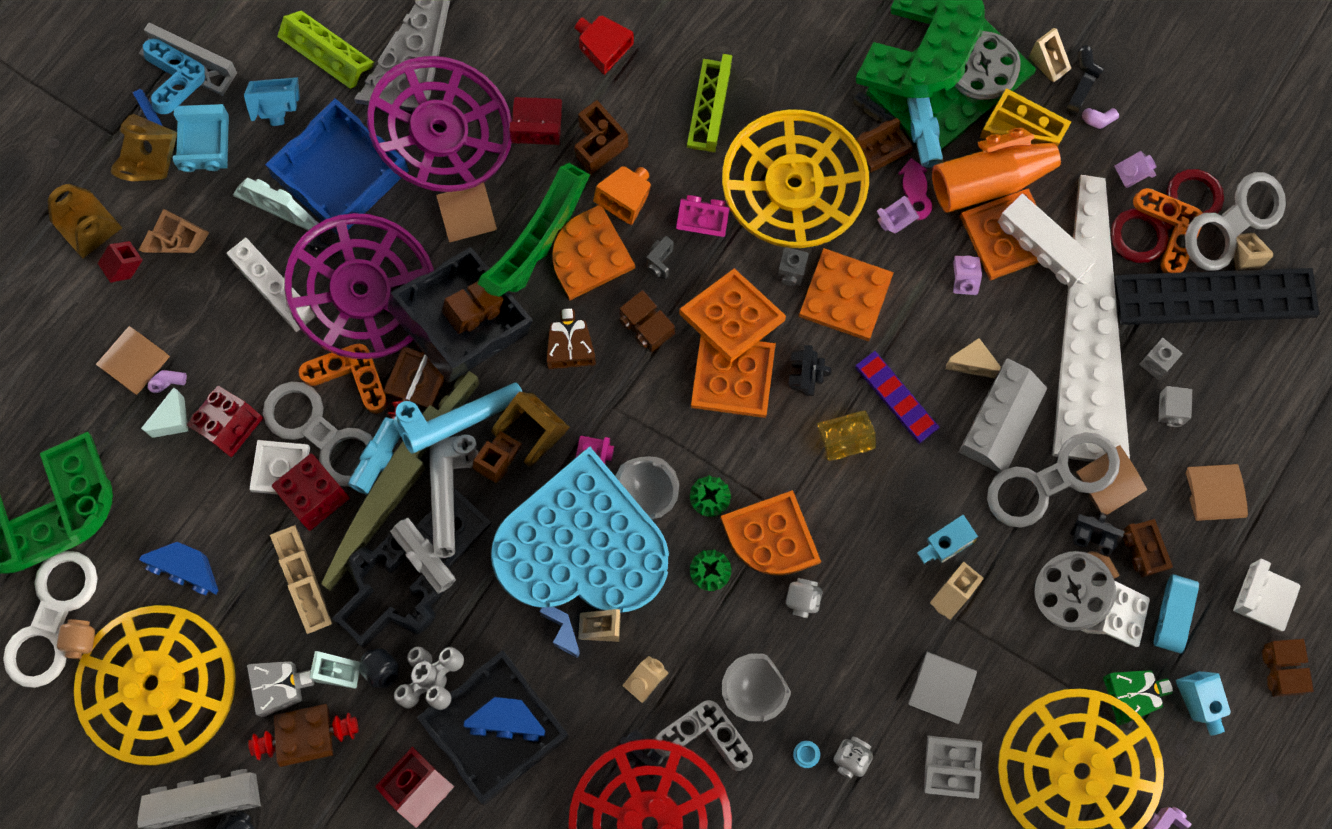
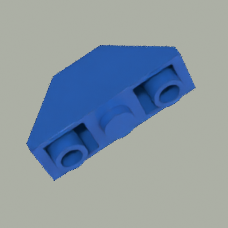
(182, 565)
(506, 719)

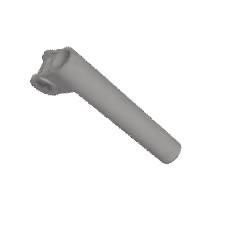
(445, 457)

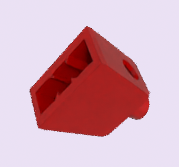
(603, 41)

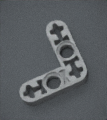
(703, 725)

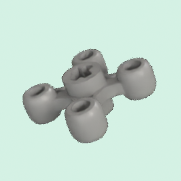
(429, 678)

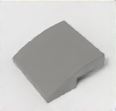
(942, 687)
(953, 767)

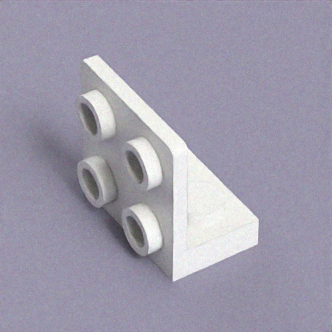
(1266, 596)
(1126, 616)

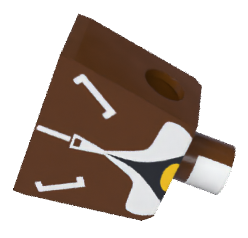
(569, 343)

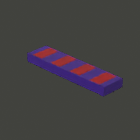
(897, 397)

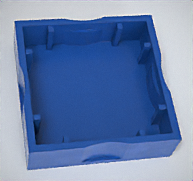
(335, 165)

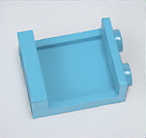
(201, 137)

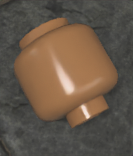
(75, 638)

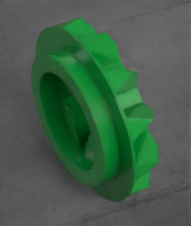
(708, 507)
(711, 582)

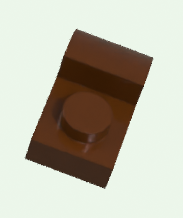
(496, 457)

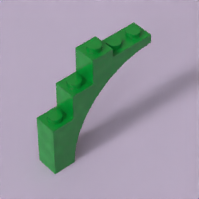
(555, 211)

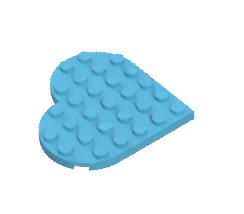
(581, 540)

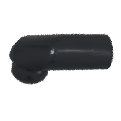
(1086, 62)

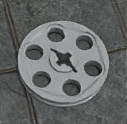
(995, 68)
(1087, 593)

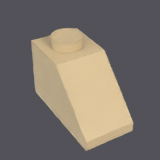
(956, 591)

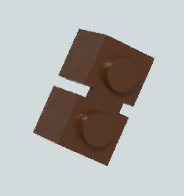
(467, 310)
(650, 326)
(1287, 654)

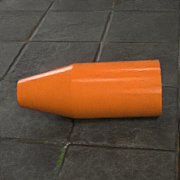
(1000, 169)

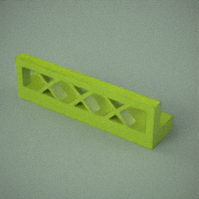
(323, 48)
(718, 103)

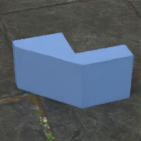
(565, 638)

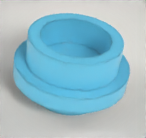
(806, 754)

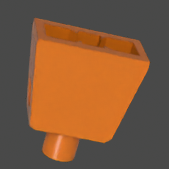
(624, 193)

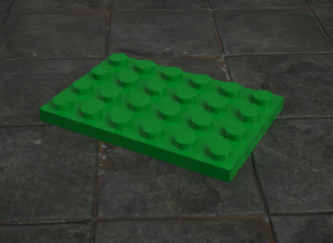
(952, 108)

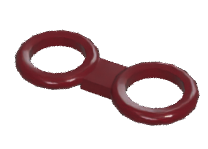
(1160, 226)

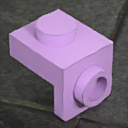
(1136, 168)
(897, 215)
(967, 275)
(1166, 817)

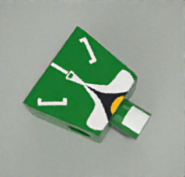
(1138, 691)

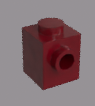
(119, 261)

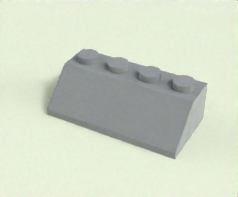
(1004, 417)
(198, 801)

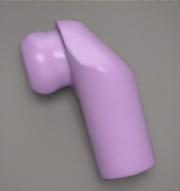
(1099, 119)
(164, 379)

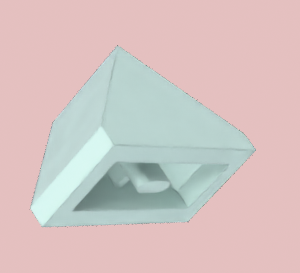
(168, 417)
(334, 670)

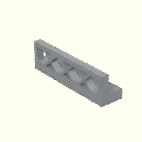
(211, 61)

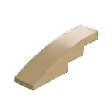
(301, 579)

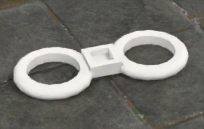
(49, 618)

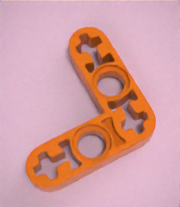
(1180, 225)
(348, 365)

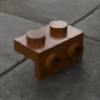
(884, 144)
(1147, 548)

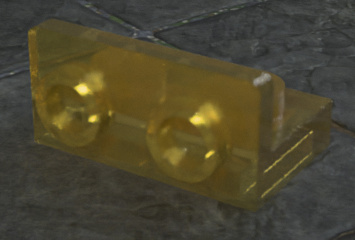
(847, 435)

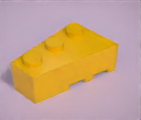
(1018, 112)

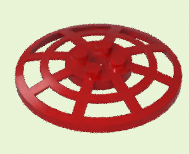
(650, 802)

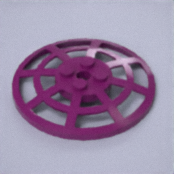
(441, 113)
(347, 275)

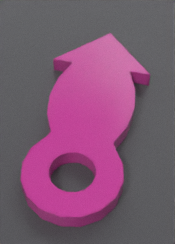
(916, 186)

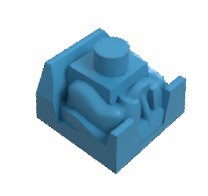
(272, 99)

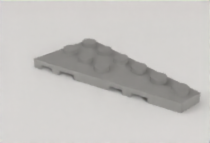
(417, 37)

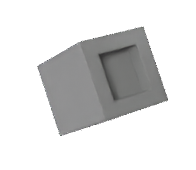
(1160, 358)
(1175, 406)

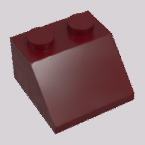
(414, 787)

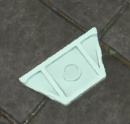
(275, 202)

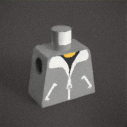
(276, 686)

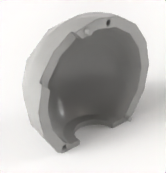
(651, 484)
(755, 688)

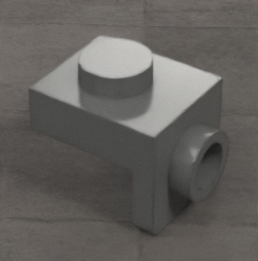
(658, 253)
(792, 266)

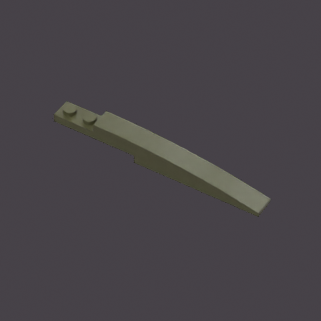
(392, 486)

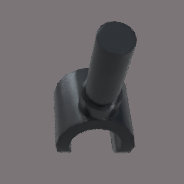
(316, 245)

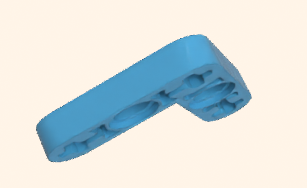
(180, 75)

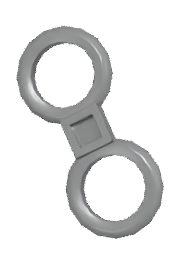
(1235, 221)
(316, 430)
(1053, 479)

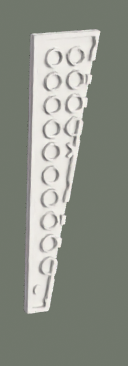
(1091, 363)

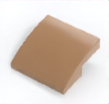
(466, 213)
(132, 360)
(1123, 489)
(1217, 492)

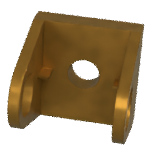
(135, 157)
(76, 213)
(541, 413)

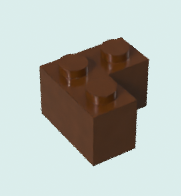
(603, 139)

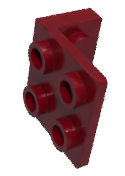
(536, 121)
(225, 420)
(310, 491)

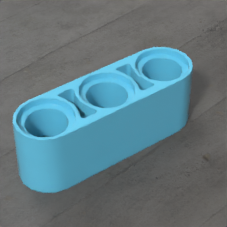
(1176, 613)

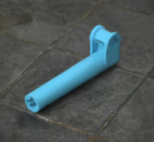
(419, 433)

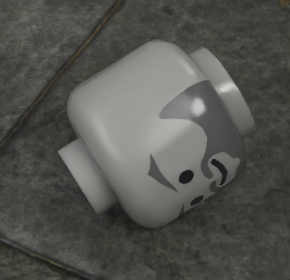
(804, 597)
(853, 757)

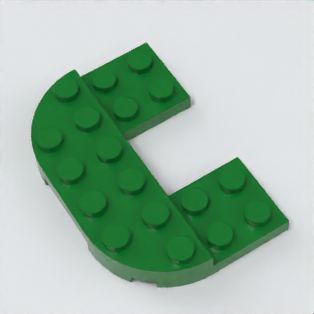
(941, 56)
(79, 508)

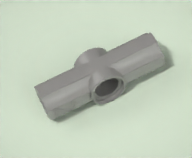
(422, 556)

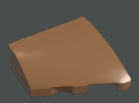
(173, 235)

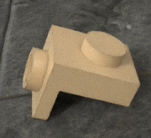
(645, 678)

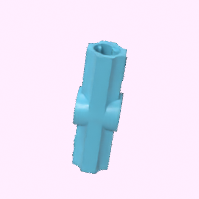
(925, 131)
(375, 457)

